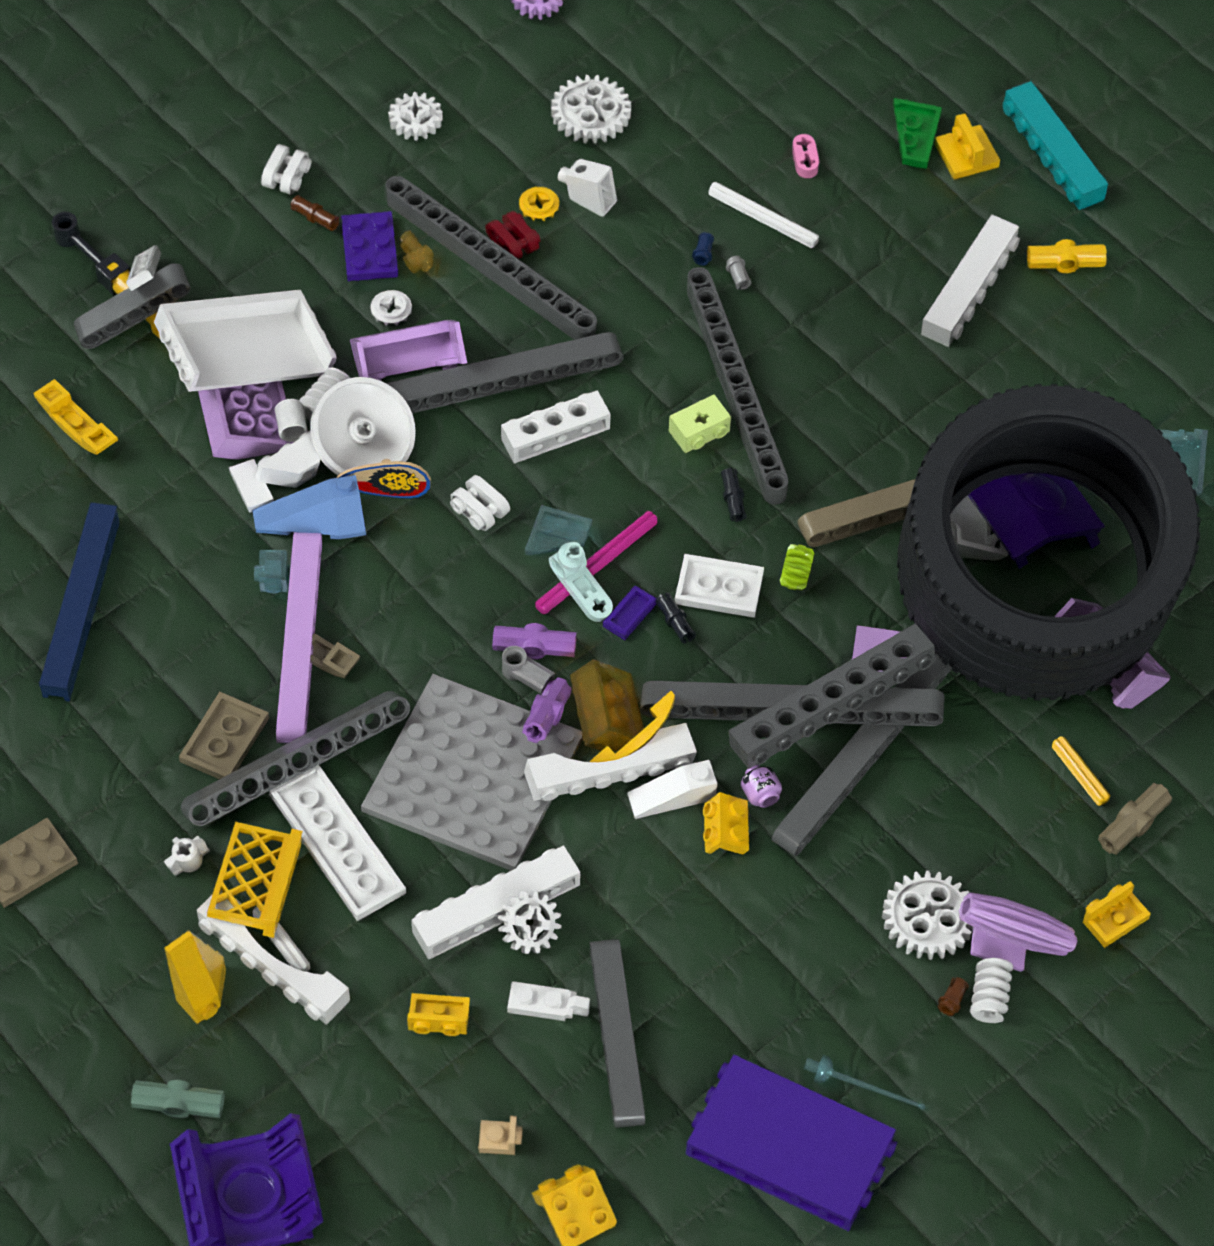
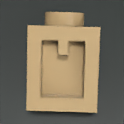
(499, 1136)

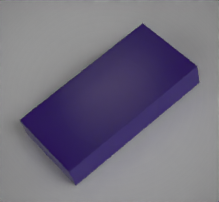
(629, 612)

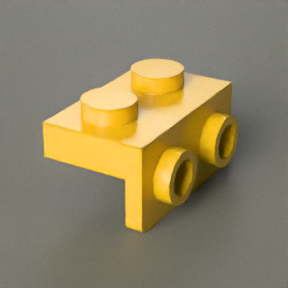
(726, 824)
(1115, 914)
(438, 1014)

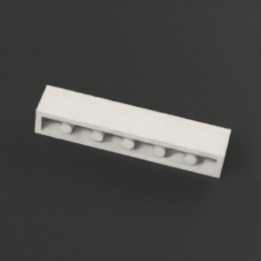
(970, 281)
(480, 906)

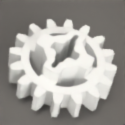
(427, 116)
(529, 933)

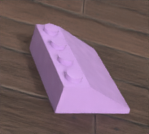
(243, 419)

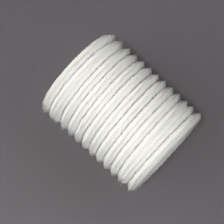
(290, 419)

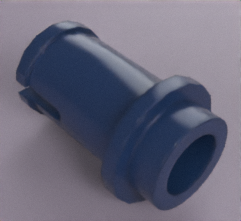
(702, 254)

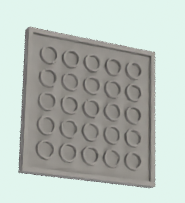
(463, 775)

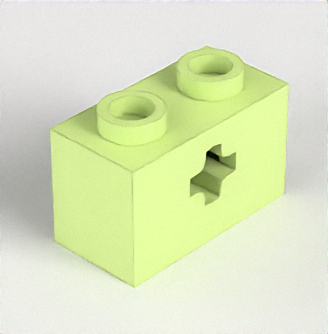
(699, 424)

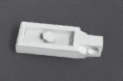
(546, 1002)

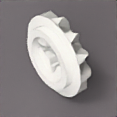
(385, 300)

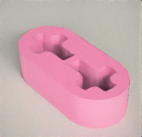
(809, 155)

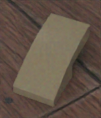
(332, 658)

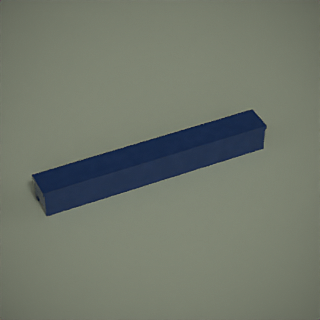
(79, 601)

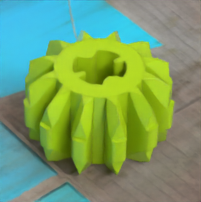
(797, 567)

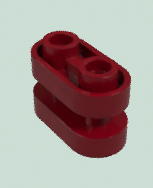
(513, 234)

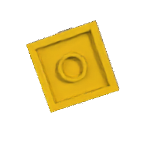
(966, 149)

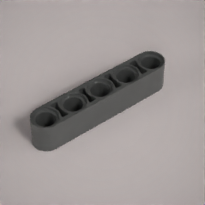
(131, 306)

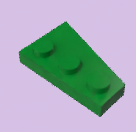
(916, 130)

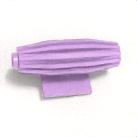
(1009, 928)

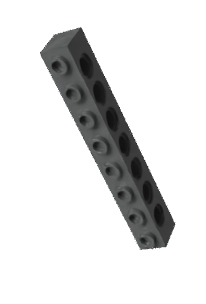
(818, 696)

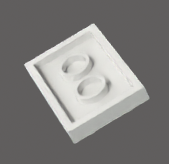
(719, 585)

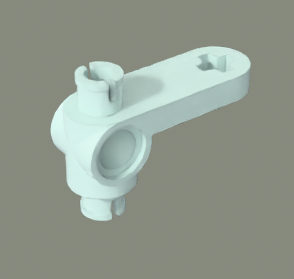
(571, 569)

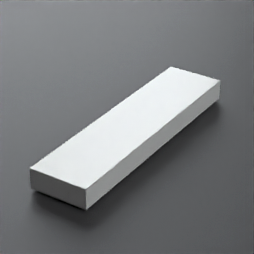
(143, 267)

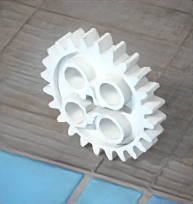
(591, 109)
(927, 915)

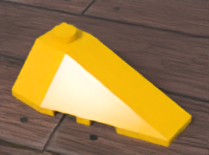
(196, 976)

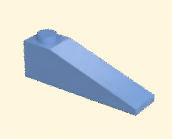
(323, 508)

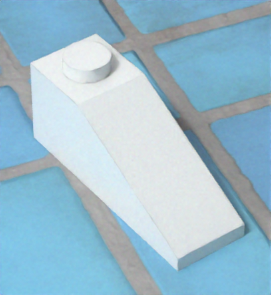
(674, 790)

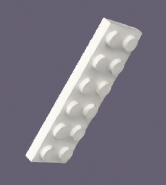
(338, 842)

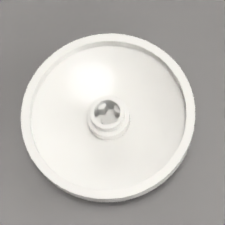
(361, 425)

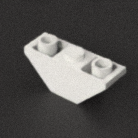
(291, 465)

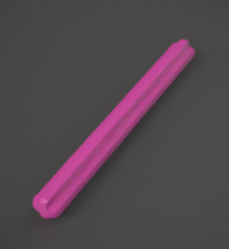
(601, 558)

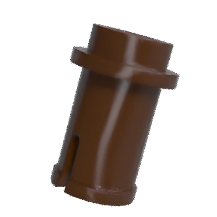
(950, 1001)

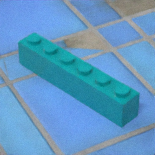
(1055, 145)

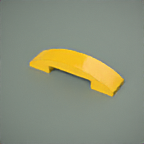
(73, 419)
(661, 712)

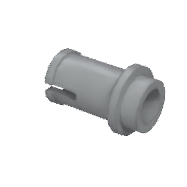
(736, 267)

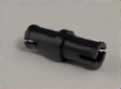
(733, 494)
(675, 618)

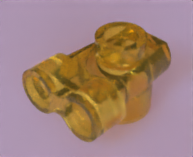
(417, 256)

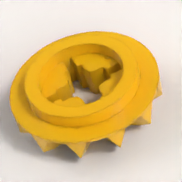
(545, 196)

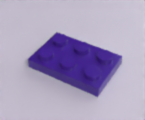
(369, 246)

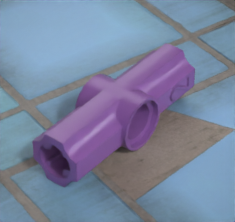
(535, 640)
(547, 710)

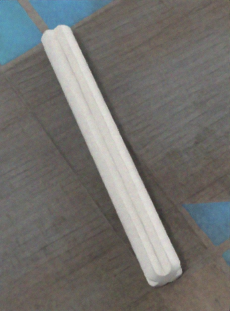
(763, 215)

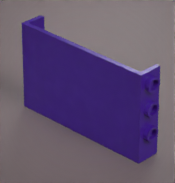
(791, 1142)

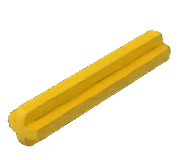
(1081, 771)

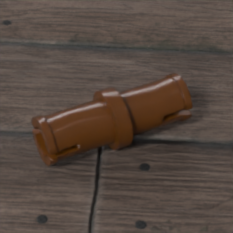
(314, 213)

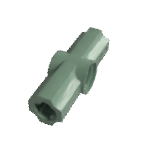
(177, 1099)

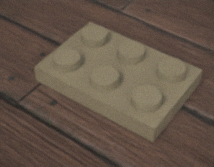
(224, 736)
(32, 861)

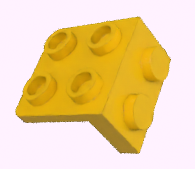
(575, 1205)

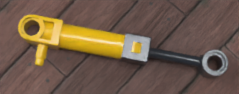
(110, 271)

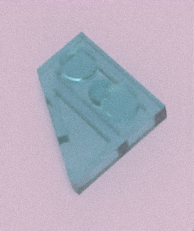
(556, 528)

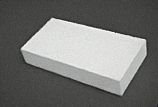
(252, 492)

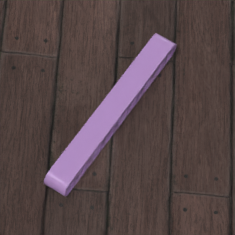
(299, 628)

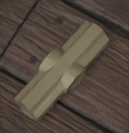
(1135, 818)

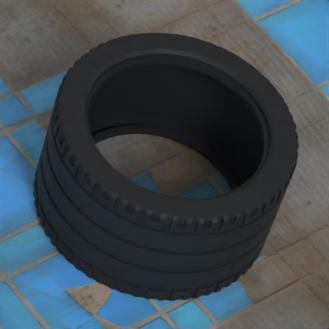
(1069, 437)

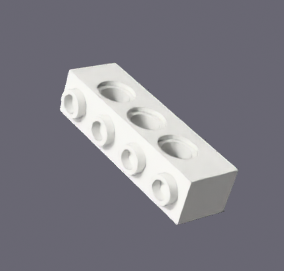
(555, 426)

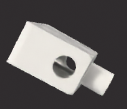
(590, 185)

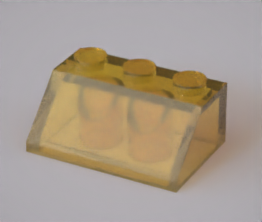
(606, 705)

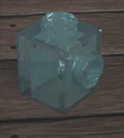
(272, 571)

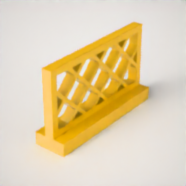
(277, 889)

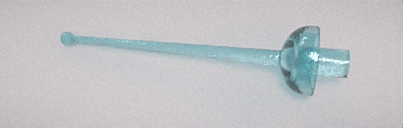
(824, 1070)

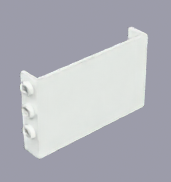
(244, 340)

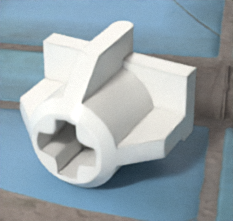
(186, 855)

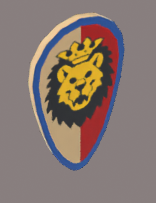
(391, 479)

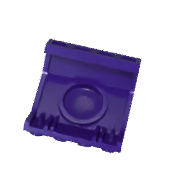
(1033, 511)
(247, 1187)

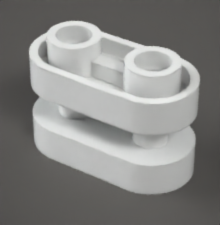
(292, 176)
(479, 503)

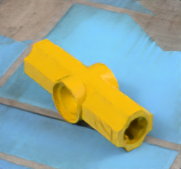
(1066, 256)

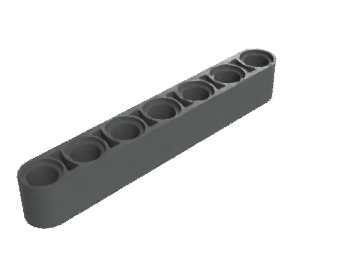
(617, 1033)

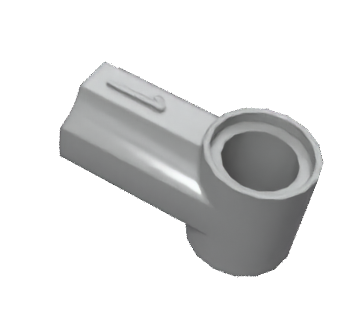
(527, 671)

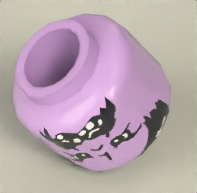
(761, 786)

